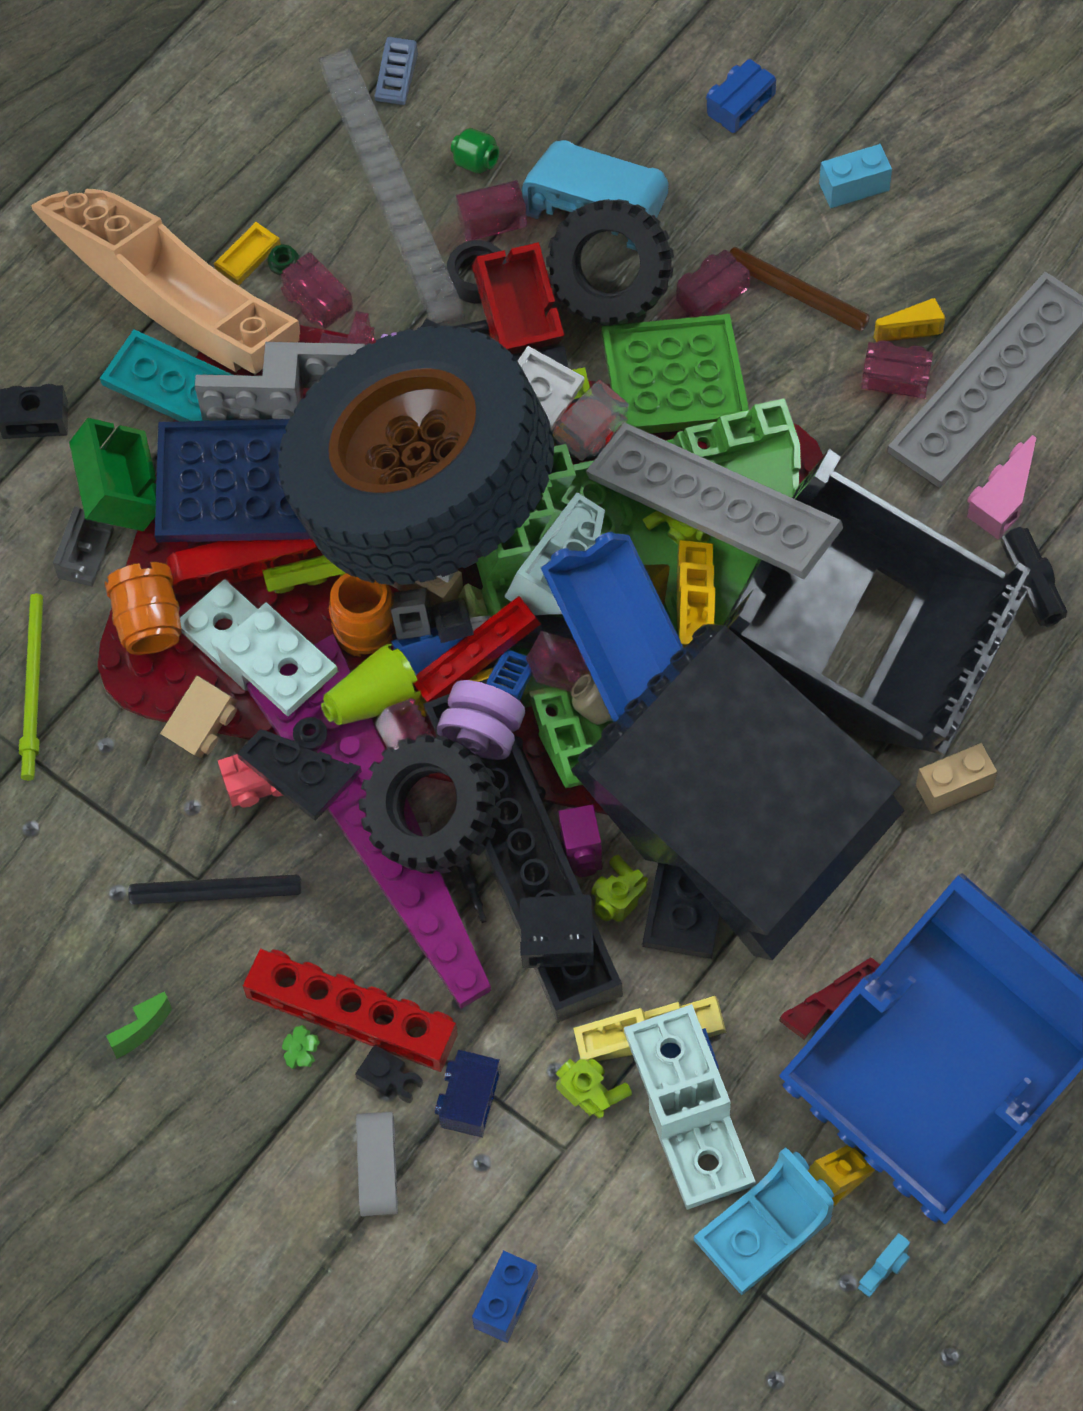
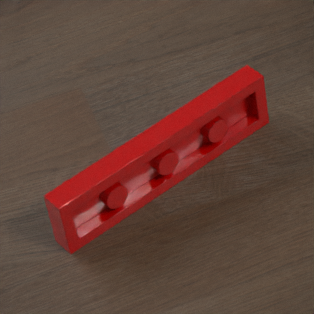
(477, 650)

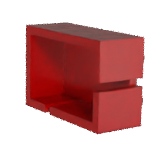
(517, 298)

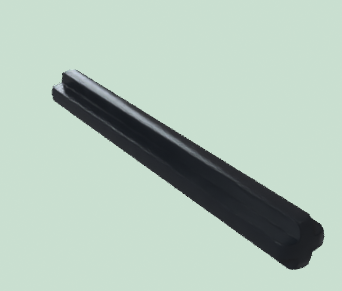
(214, 889)

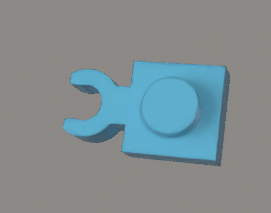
(892, 1259)

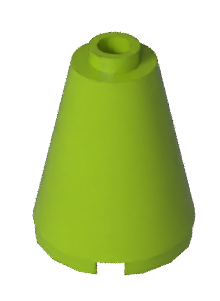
(371, 687)

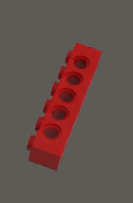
(427, 1050)

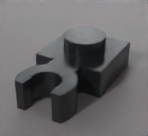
(384, 1072)

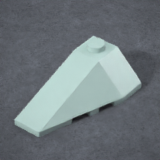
(573, 529)

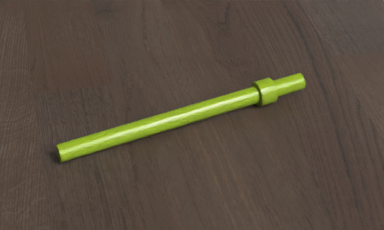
(29, 743)

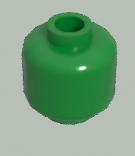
(475, 150)

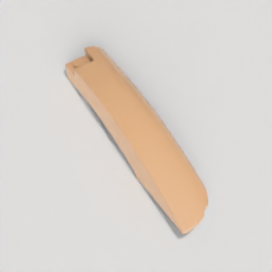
(166, 277)

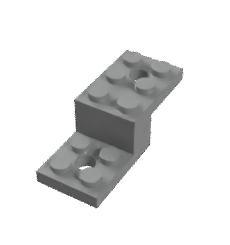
(276, 393)

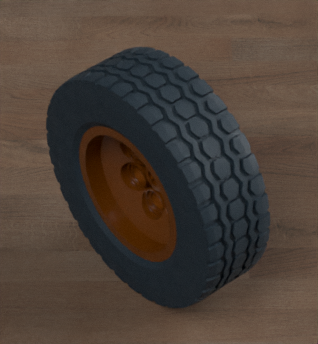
(417, 455)

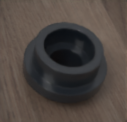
(310, 742)

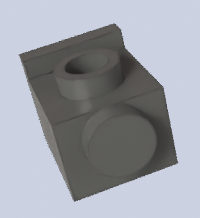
(411, 613)

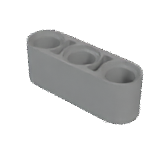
(376, 1164)

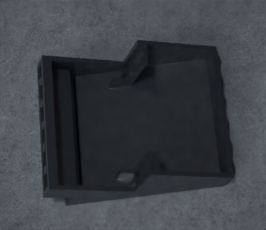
(740, 787)

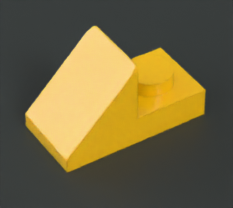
(841, 1171)

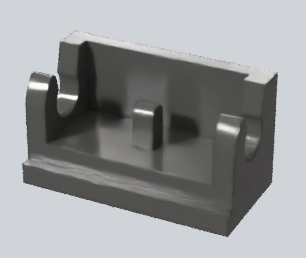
(82, 549)

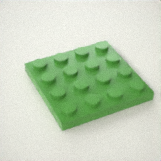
(675, 371)

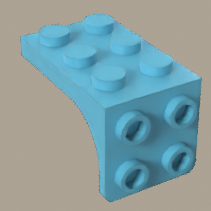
(768, 1222)

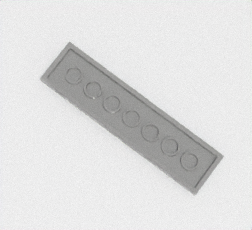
(990, 380)
(715, 500)

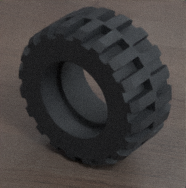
(567, 272)
(387, 796)

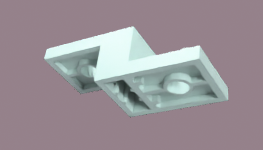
(257, 647)
(689, 1106)

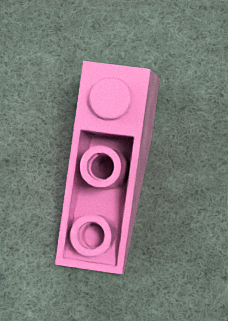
(1001, 499)

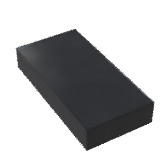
(452, 620)

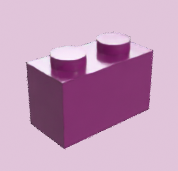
(581, 840)

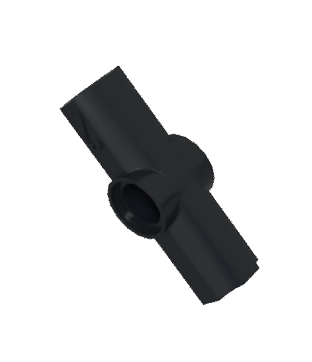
(1042, 594)

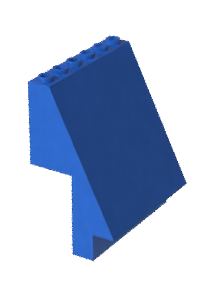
(947, 1049)

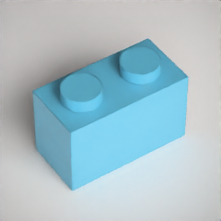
(855, 176)

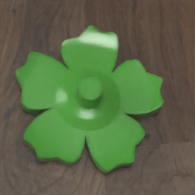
(299, 1047)

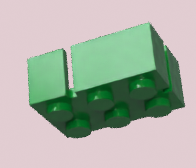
(118, 478)

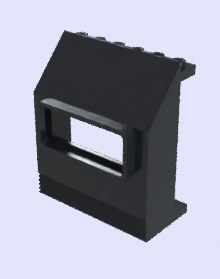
(940, 645)

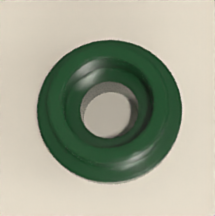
(281, 253)

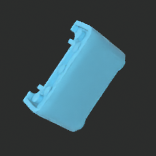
(576, 176)

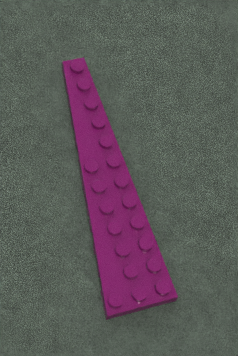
(416, 896)

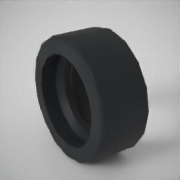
(461, 255)

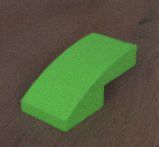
(149, 1017)

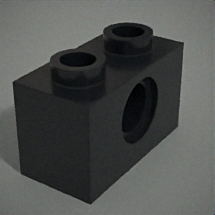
(45, 421)

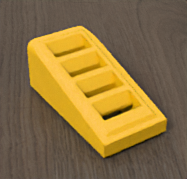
(912, 322)

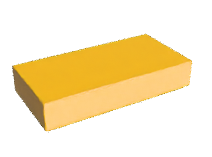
(247, 253)

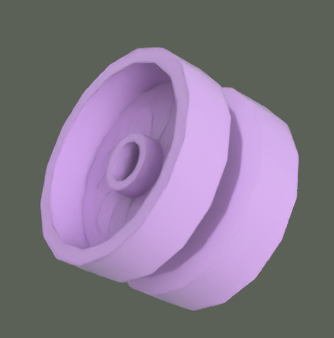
(481, 719)

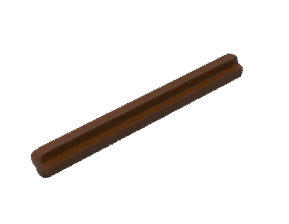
(802, 291)

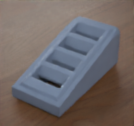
(399, 52)

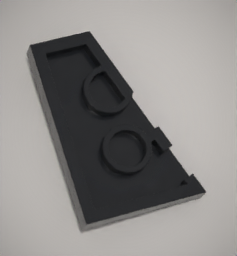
(300, 774)

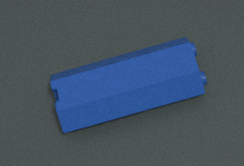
(613, 616)

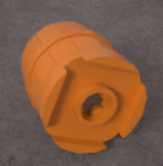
(144, 608)
(361, 615)

